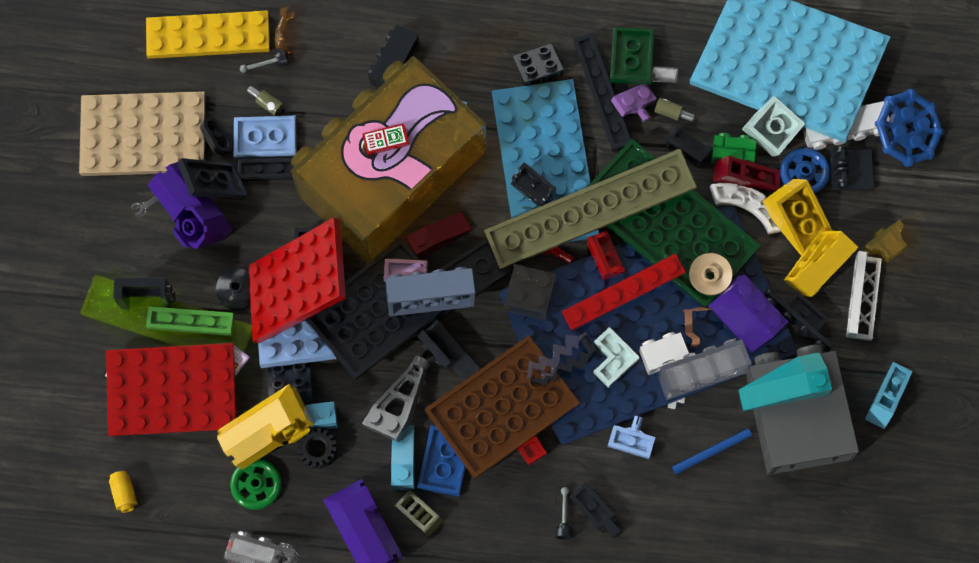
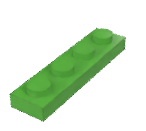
(190, 321)

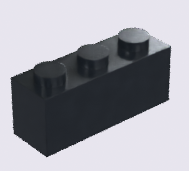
(399, 46)

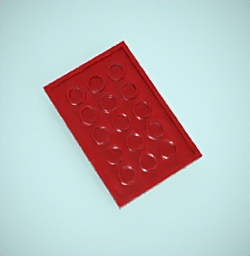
(297, 281)
(170, 389)

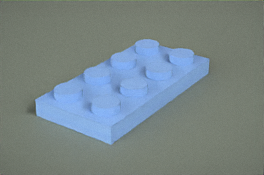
(293, 346)

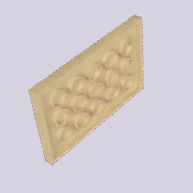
(140, 132)

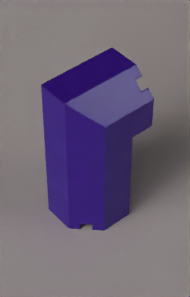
(196, 218)
(362, 525)

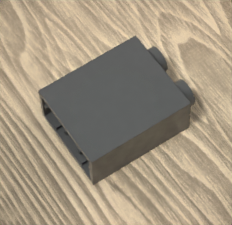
(806, 430)

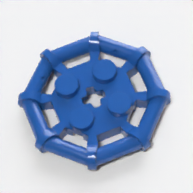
(919, 127)

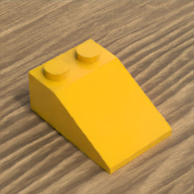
(797, 213)

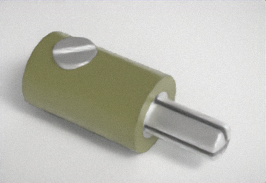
(266, 101)
(672, 110)

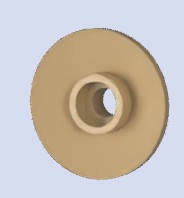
(712, 264)

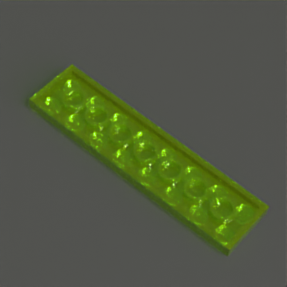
(102, 307)

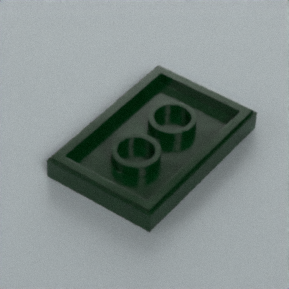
(632, 55)

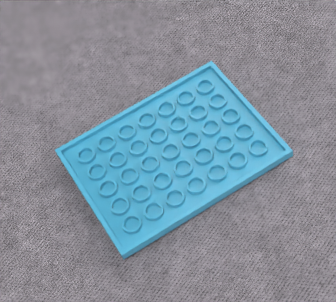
(793, 53)

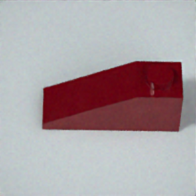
(746, 174)
(437, 235)

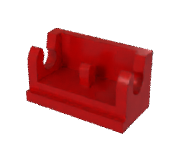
(605, 255)

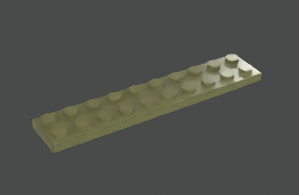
(590, 209)

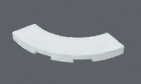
(744, 198)

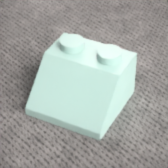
(773, 126)

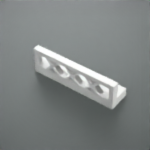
(857, 294)

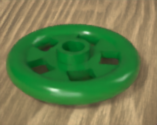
(251, 501)

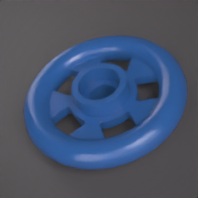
(817, 159)

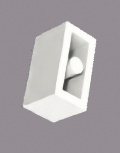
(657, 352)

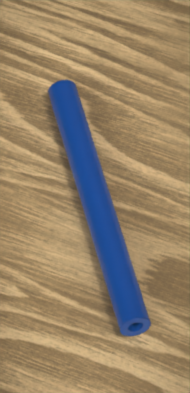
(711, 451)

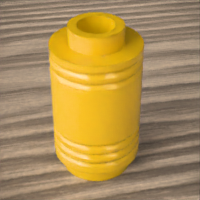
(122, 491)

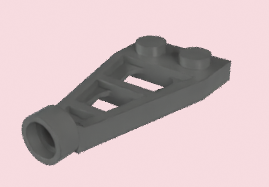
(389, 424)

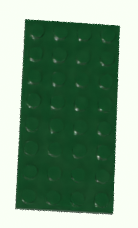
(679, 227)

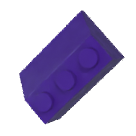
(748, 313)

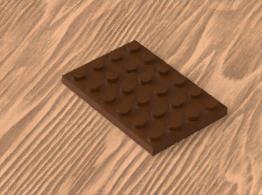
(500, 408)

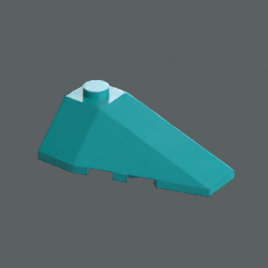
(794, 381)

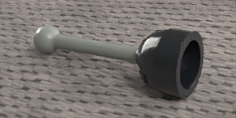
(280, 59)
(564, 530)

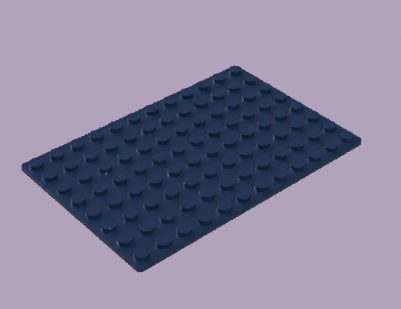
(635, 323)

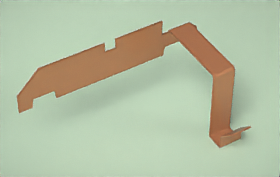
(688, 325)

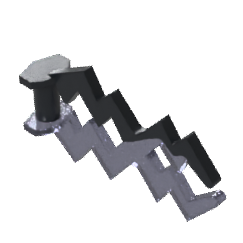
(570, 341)

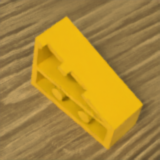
(820, 261)

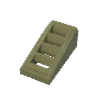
(431, 516)

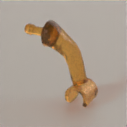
(279, 33)

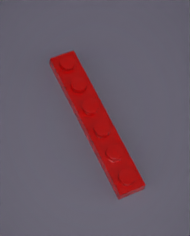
(623, 292)

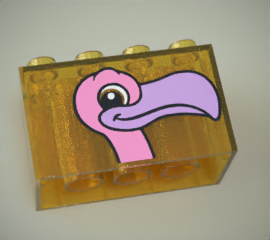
(390, 189)

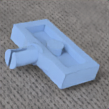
(632, 440)

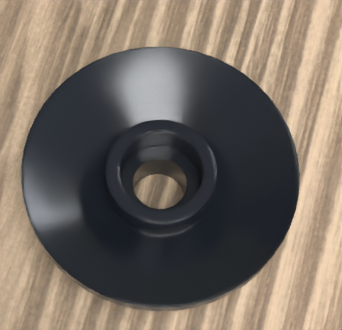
(232, 298)

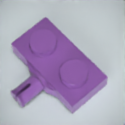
(634, 101)

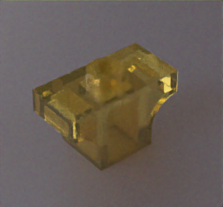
(887, 242)

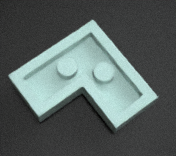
(619, 358)

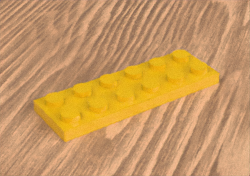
(207, 34)

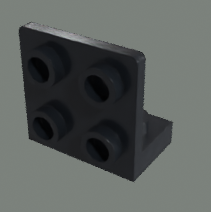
(296, 375)

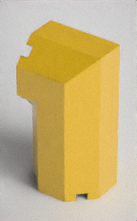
(265, 427)

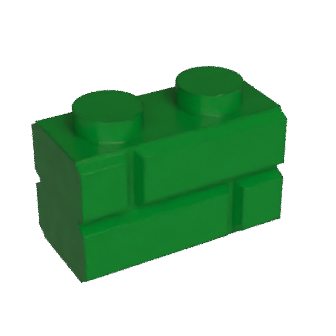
(741, 147)

